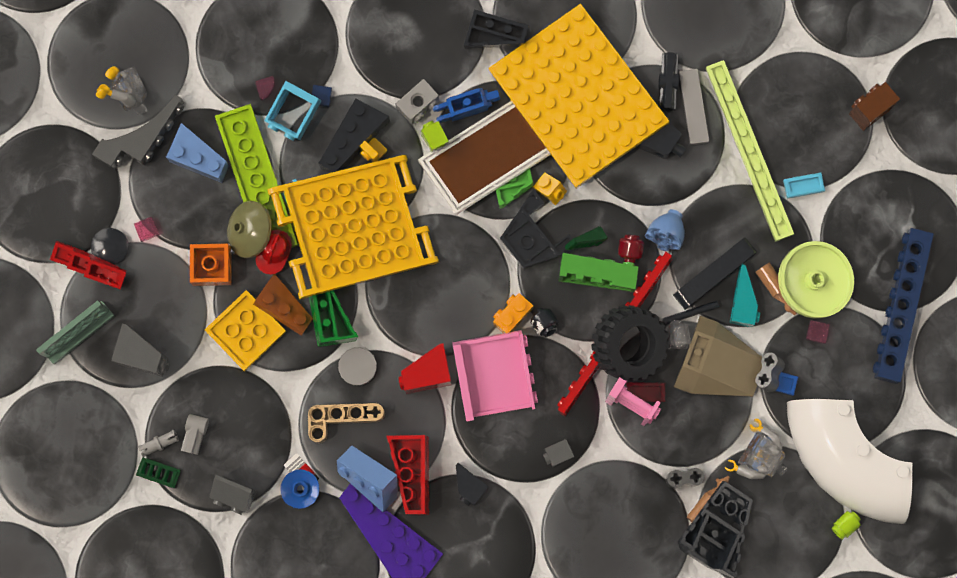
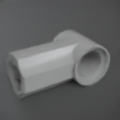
(195, 429)

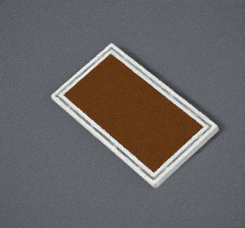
(484, 157)

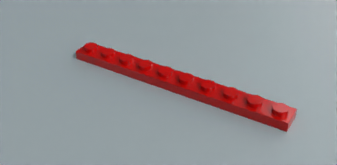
(588, 372)

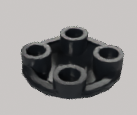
(110, 245)

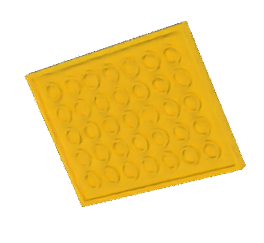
(578, 96)

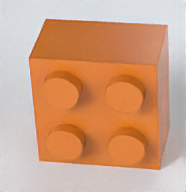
(210, 264)

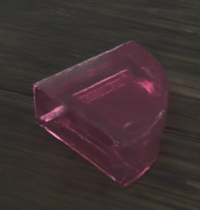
(265, 87)

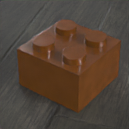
(873, 106)

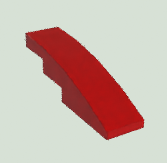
(88, 264)

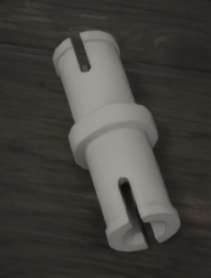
(158, 443)

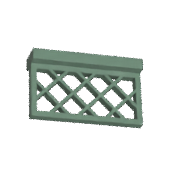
(76, 332)

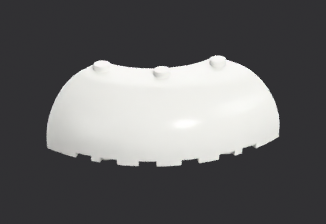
(847, 462)

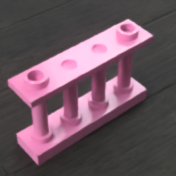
(632, 402)

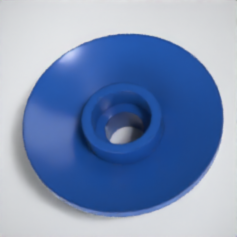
(292, 482)

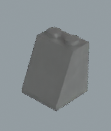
(138, 354)

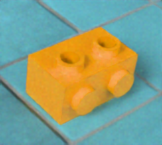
(513, 314)

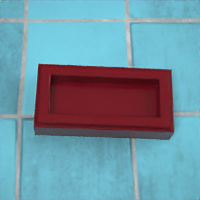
(647, 391)

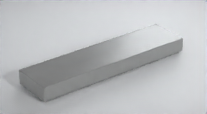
(693, 107)

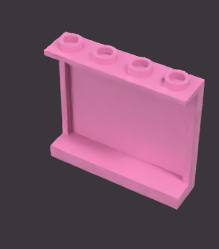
(494, 374)

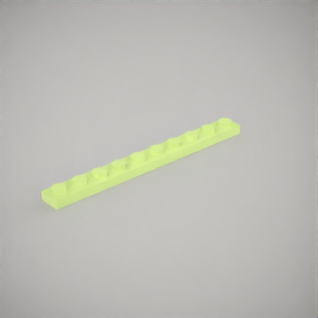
(749, 151)

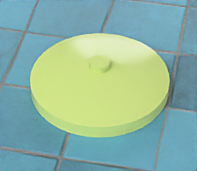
(816, 279)

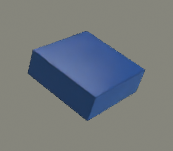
(787, 383)

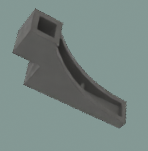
(140, 142)

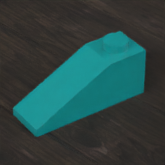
(744, 304)

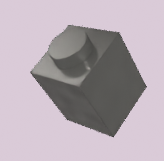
(558, 453)

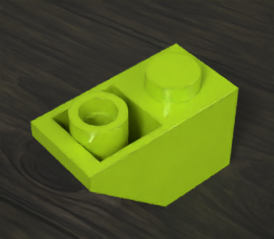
(434, 135)

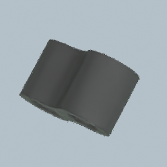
(770, 372)
(685, 478)

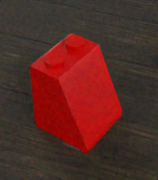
(427, 372)

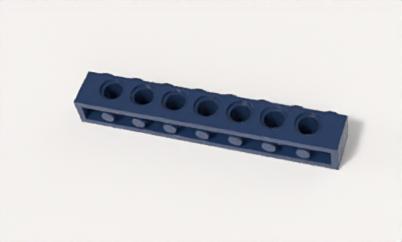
(922, 241)

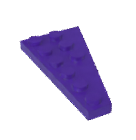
(396, 545)

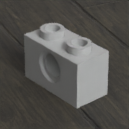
(423, 92)

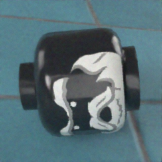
(544, 322)

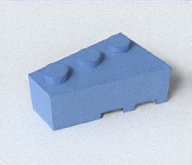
(195, 155)
(369, 477)

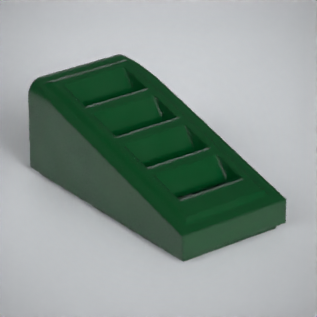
(589, 239)
(140, 472)

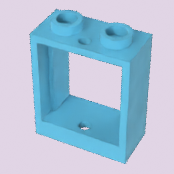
(286, 88)

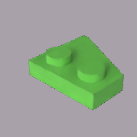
(514, 188)

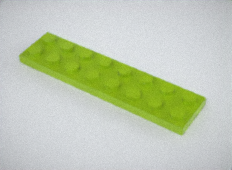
(251, 161)

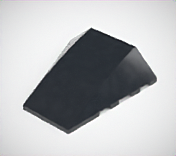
(718, 530)

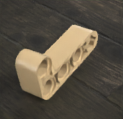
(345, 418)

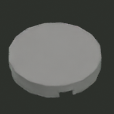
(357, 366)

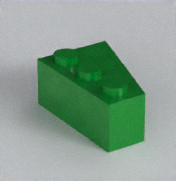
(330, 321)

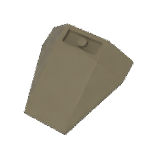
(718, 363)

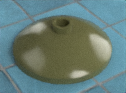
(249, 229)

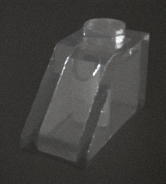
(678, 335)

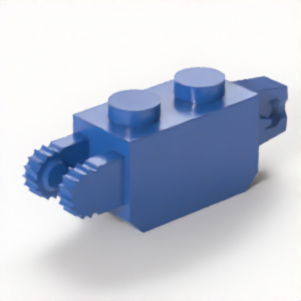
(466, 104)

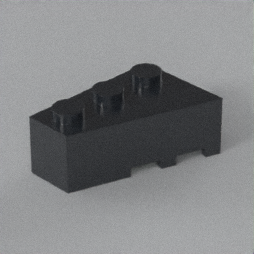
(494, 31)

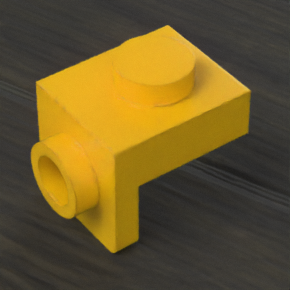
(373, 150)
(550, 188)

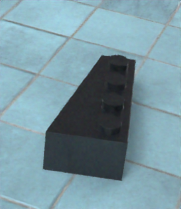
(359, 125)

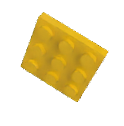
(245, 331)

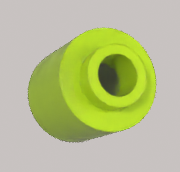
(846, 524)

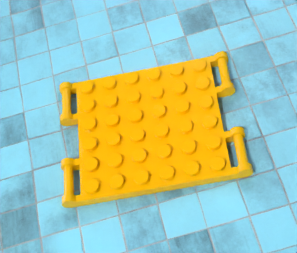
(353, 226)

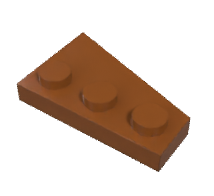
(283, 306)

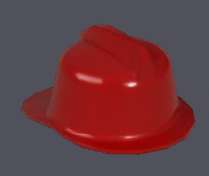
(275, 253)

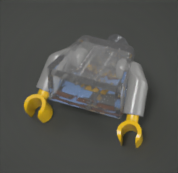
(126, 88)
(761, 456)

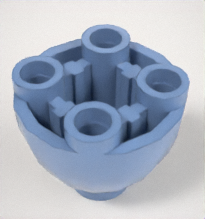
(667, 231)

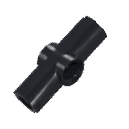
(668, 81)

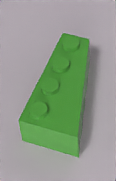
(598, 272)

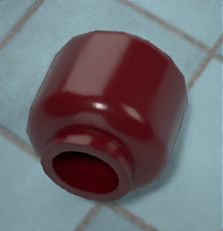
(631, 248)

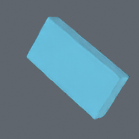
(804, 185)

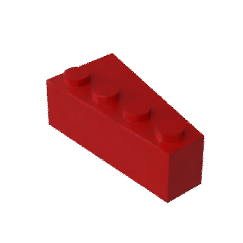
(411, 464)

